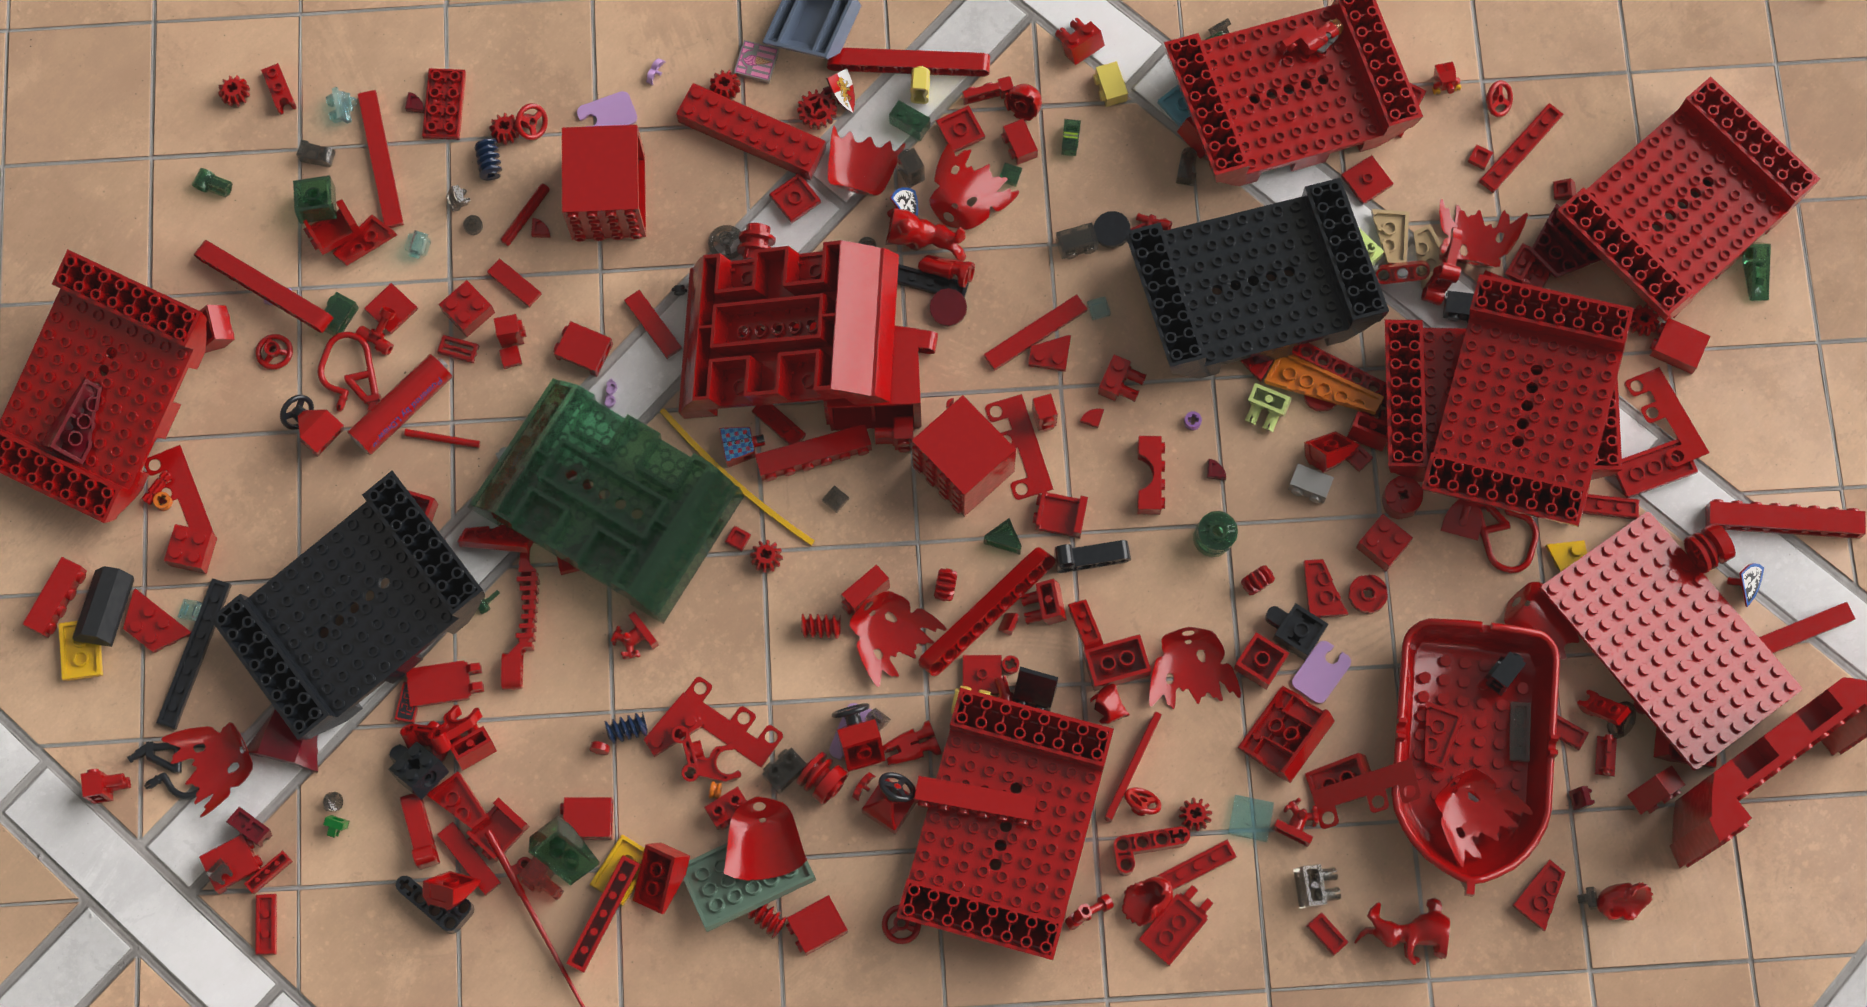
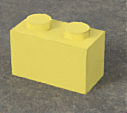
(1111, 84)

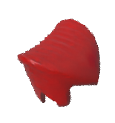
(1109, 704)

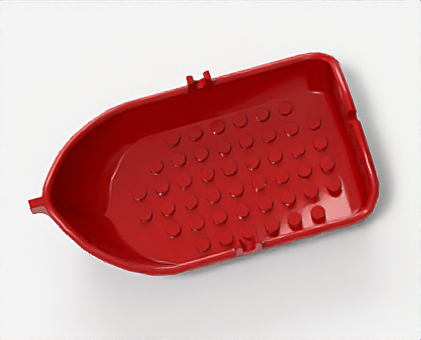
(1448, 667)

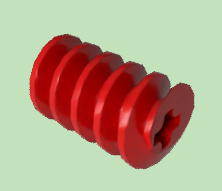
(820, 626)
(768, 919)

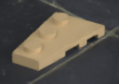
(1392, 233)

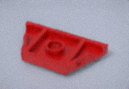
(152, 624)

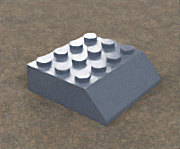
(812, 26)

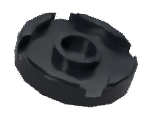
(1110, 229)

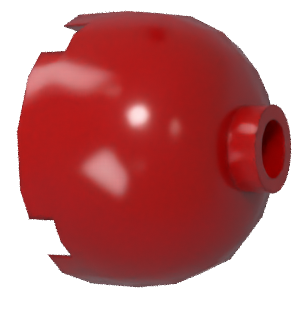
(1023, 101)

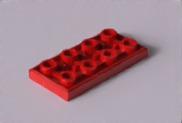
(444, 104)

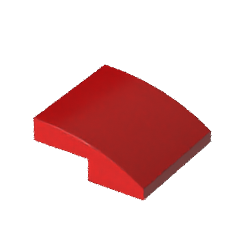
(1527, 269)

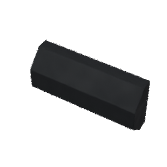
(103, 606)

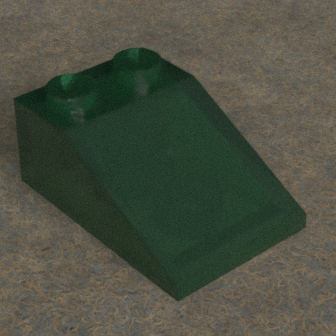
(562, 850)

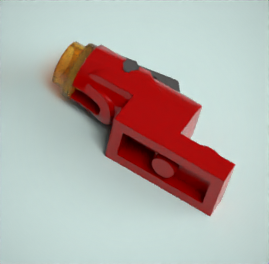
(1313, 39)

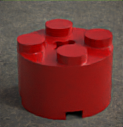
(1409, 490)

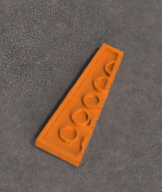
(1310, 380)

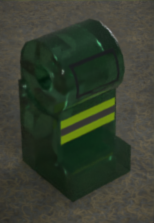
(1070, 137)

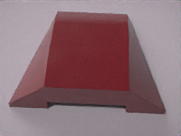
(1560, 248)
(280, 744)

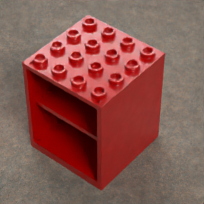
(603, 182)
(904, 397)

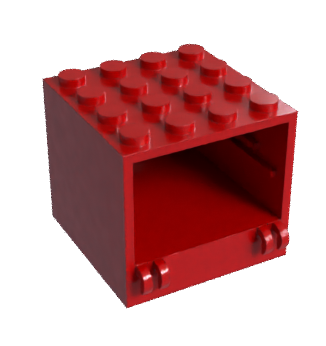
(963, 455)

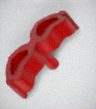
(862, 785)

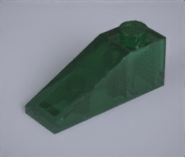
(1757, 270)

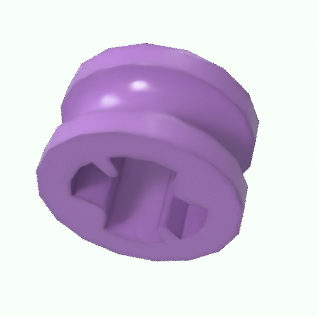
(1188, 417)

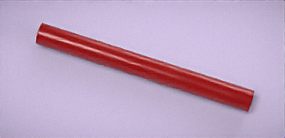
(442, 438)

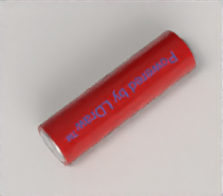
(400, 404)

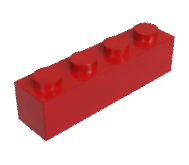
(268, 872)

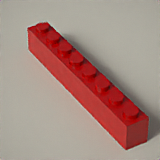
(1786, 519)

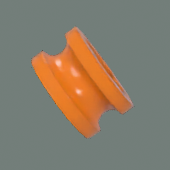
(163, 507)
(715, 790)

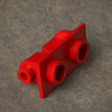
(1605, 755)

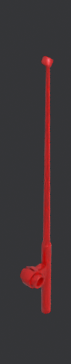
(512, 872)

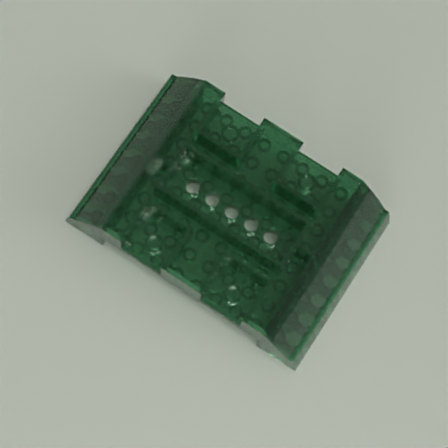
(643, 558)

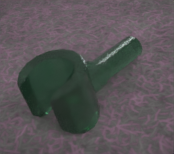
(484, 607)

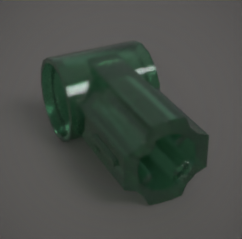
(207, 181)

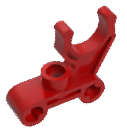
(1446, 272)
(439, 735)
(695, 758)

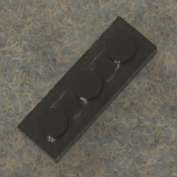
(1519, 731)

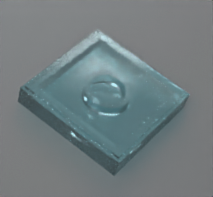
(1250, 818)

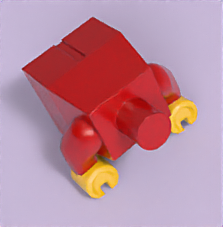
(1445, 78)

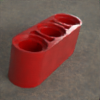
(1409, 266)

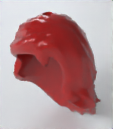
(1147, 900)
(1624, 900)

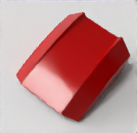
(1329, 450)
(448, 889)

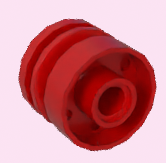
(1709, 547)
(825, 780)

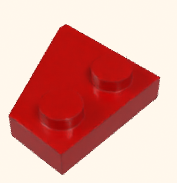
(1051, 354)

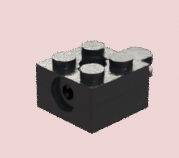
(1296, 630)
(416, 768)

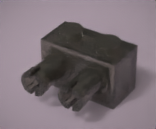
(784, 770)
(1311, 886)

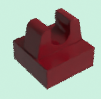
(1581, 797)

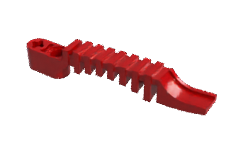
(513, 661)

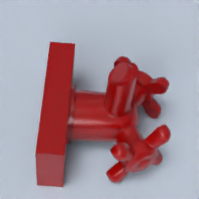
(633, 637)
(1295, 827)

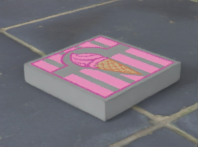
(756, 61)

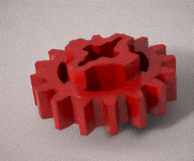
(821, 115)

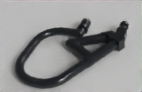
(149, 750)

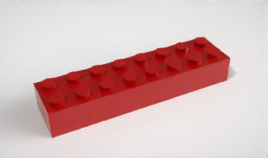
(751, 131)

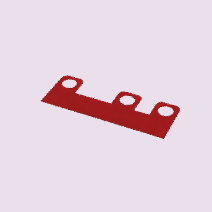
(1671, 408)
(1025, 440)
(182, 487)
(731, 730)
(1368, 785)

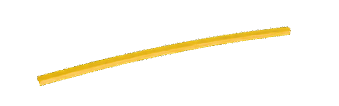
(747, 493)

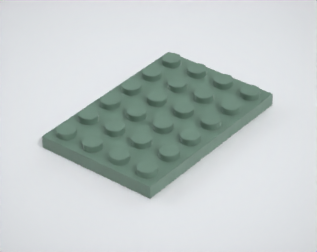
(726, 898)

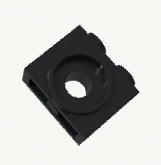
(1504, 672)

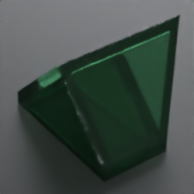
(1004, 538)

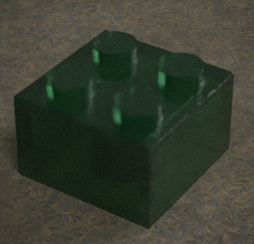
(315, 199)

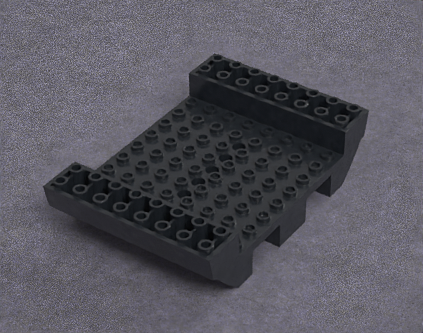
(1326, 298)
(322, 680)

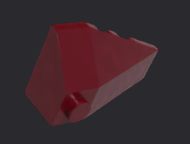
(74, 426)

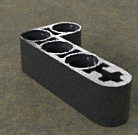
(1091, 556)
(444, 915)

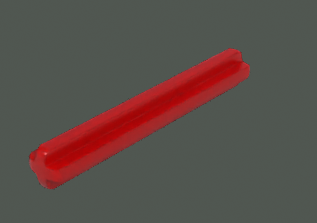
(525, 214)

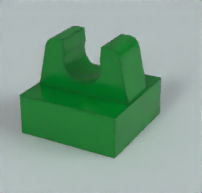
(335, 825)

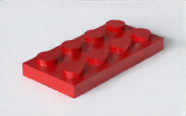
(1652, 469)

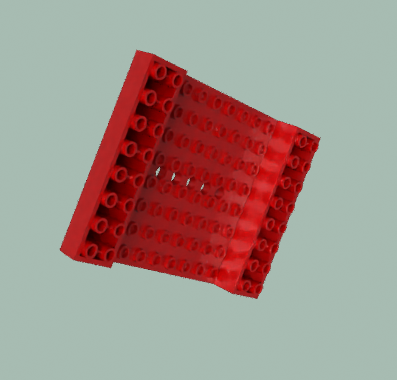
(1359, 106)
(1750, 193)
(154, 349)
(1580, 355)
(846, 356)
(1417, 390)
(1712, 810)
(1027, 899)

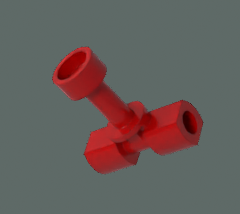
(376, 335)
(1084, 911)

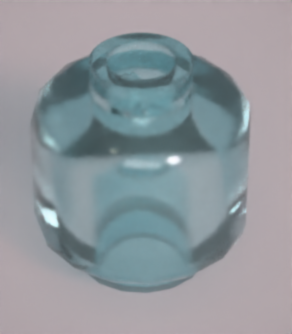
(417, 244)

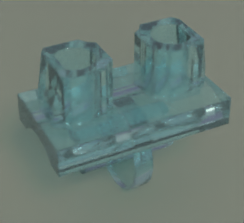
(343, 105)

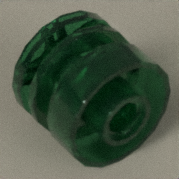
(1223, 526)

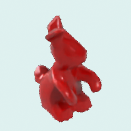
(917, 233)
(1426, 929)

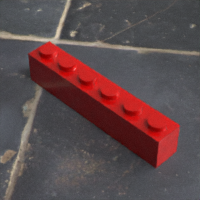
(813, 452)
(975, 799)
(603, 913)

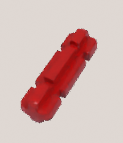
(156, 487)

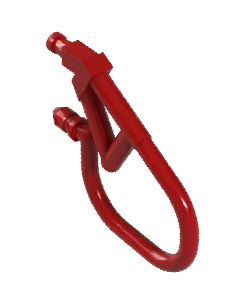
(350, 379)
(1504, 524)

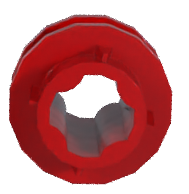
(754, 237)

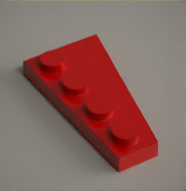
(495, 539)

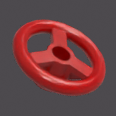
(1495, 97)
(523, 119)
(270, 344)
(1140, 804)
(889, 932)

